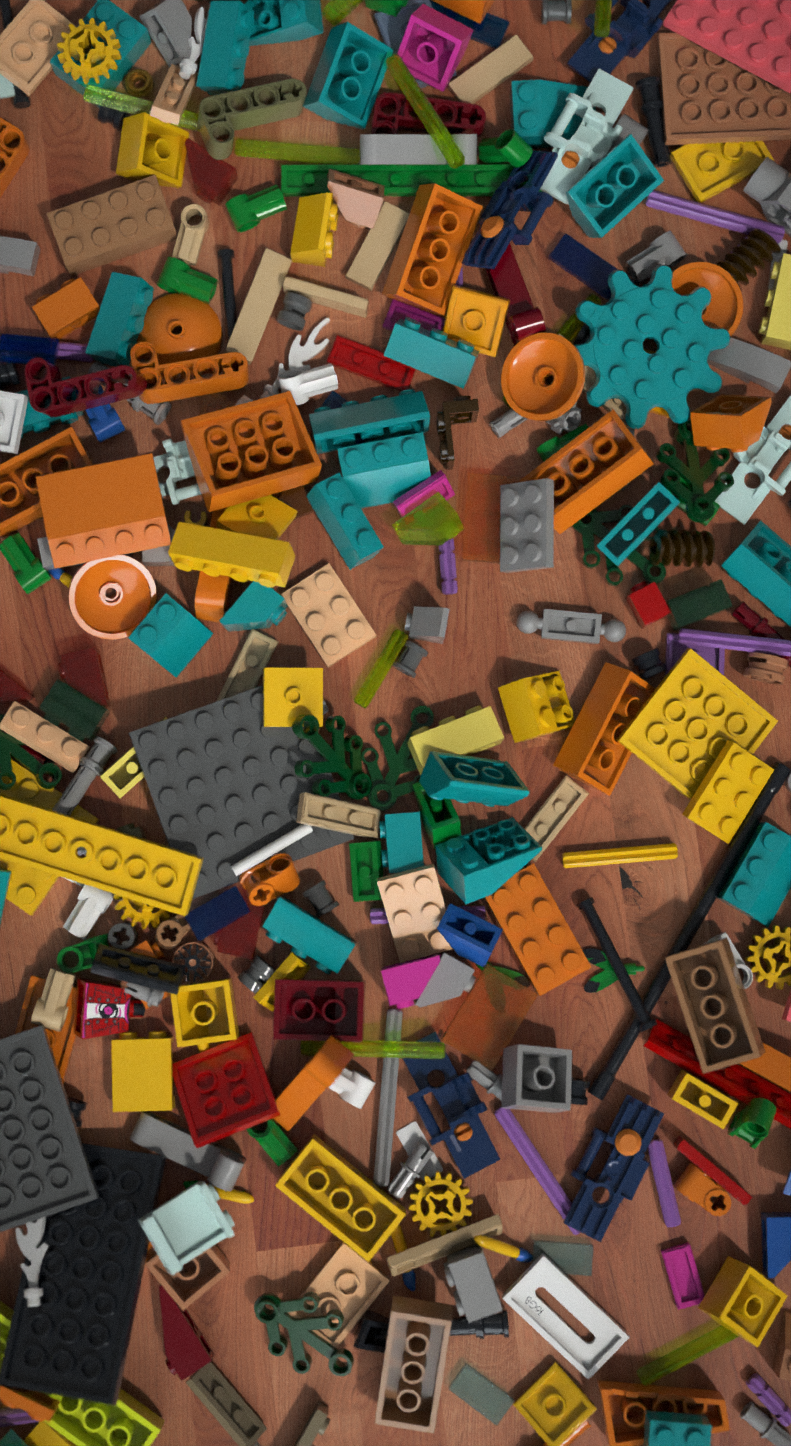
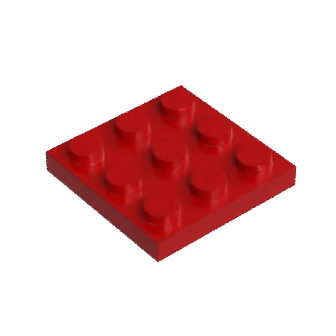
(224, 1090)

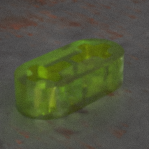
(338, 9)

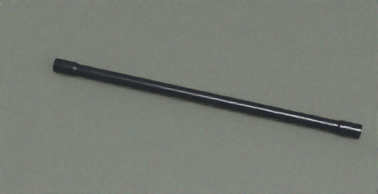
(607, 1073)

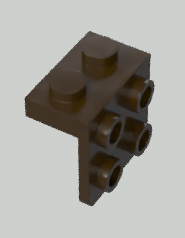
(458, 411)

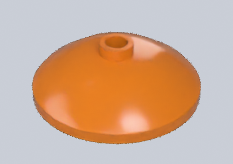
(727, 300)
(199, 323)
(527, 372)
(116, 614)

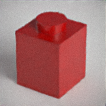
(647, 603)

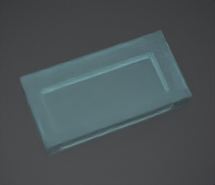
(568, 1256)
(481, 1394)

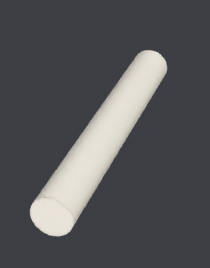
(270, 849)

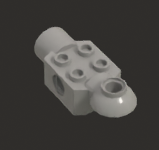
(772, 189)

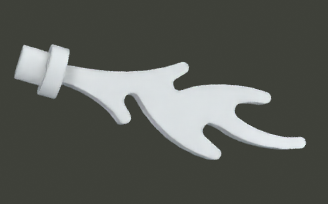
(188, 65)
(298, 355)
(29, 1247)

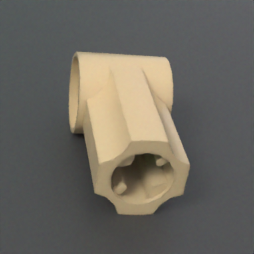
(190, 237)
(52, 1006)

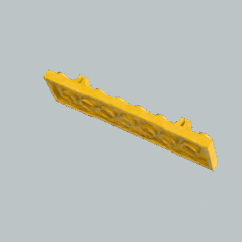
(113, 858)

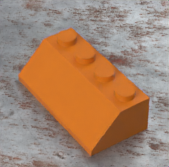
(432, 249)
(591, 469)
(591, 747)

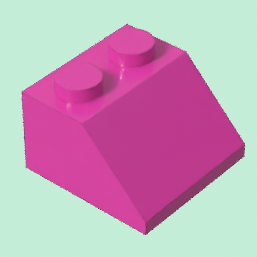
(433, 46)
(408, 979)

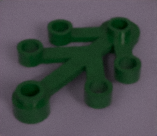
(693, 474)
(596, 527)
(10, 747)
(334, 758)
(397, 763)
(300, 1331)

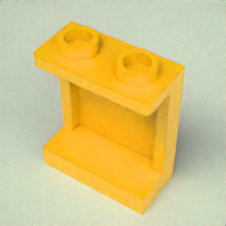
(142, 1072)

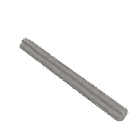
(387, 1102)

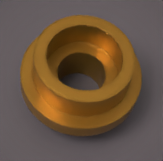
(136, 76)

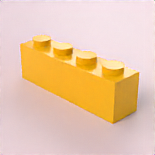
(231, 554)

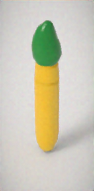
(234, 1195)

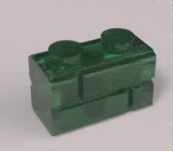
(698, 605)
(74, 710)

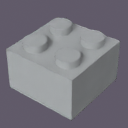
(536, 1078)
(474, 1283)

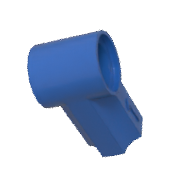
(104, 420)

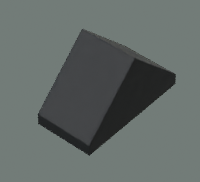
(372, 1332)

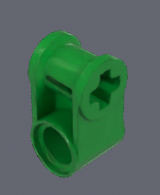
(86, 952)
(753, 1121)

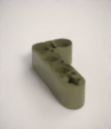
(284, 101)

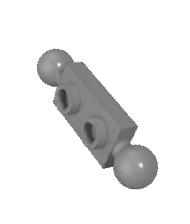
(571, 626)

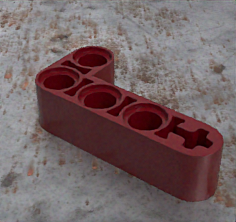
(401, 119)
(508, 283)
(87, 387)

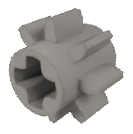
(566, 422)

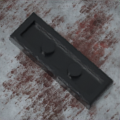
(138, 969)

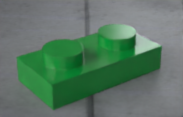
(365, 869)

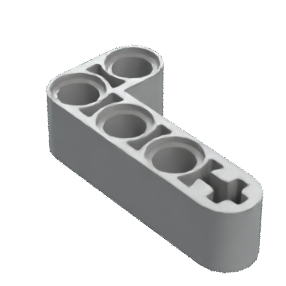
(411, 149)
(175, 1142)

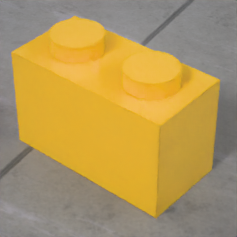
(702, 1099)

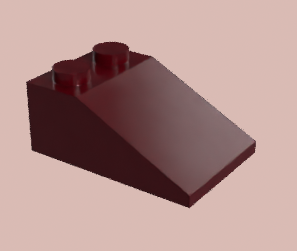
(319, 1009)

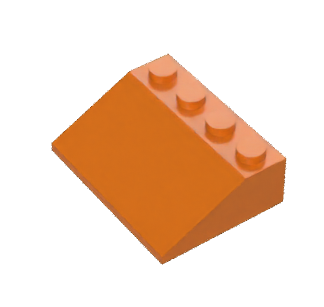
(250, 451)
(103, 510)

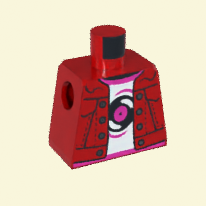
(103, 1009)

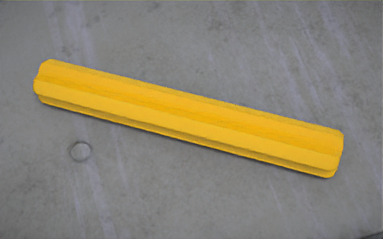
(619, 855)

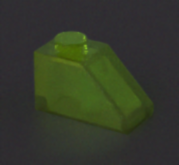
(429, 523)

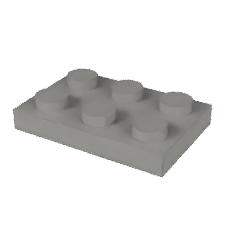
(527, 525)

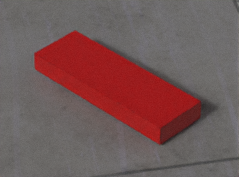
(370, 364)
(712, 1171)

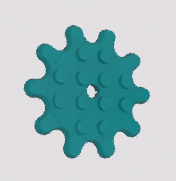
(618, 353)

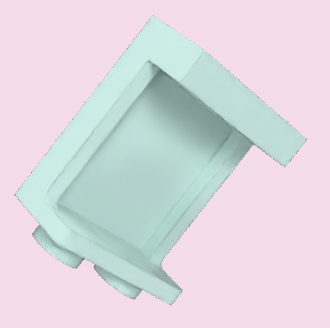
(187, 1226)

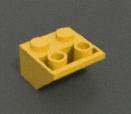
(312, 231)
(536, 706)

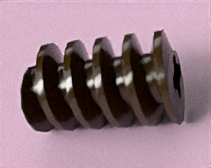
(749, 254)
(682, 547)

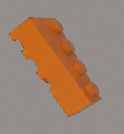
(626, 1406)

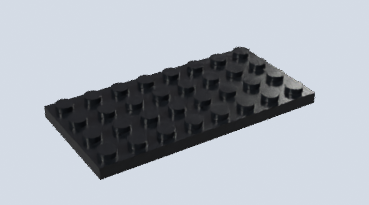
(89, 1284)

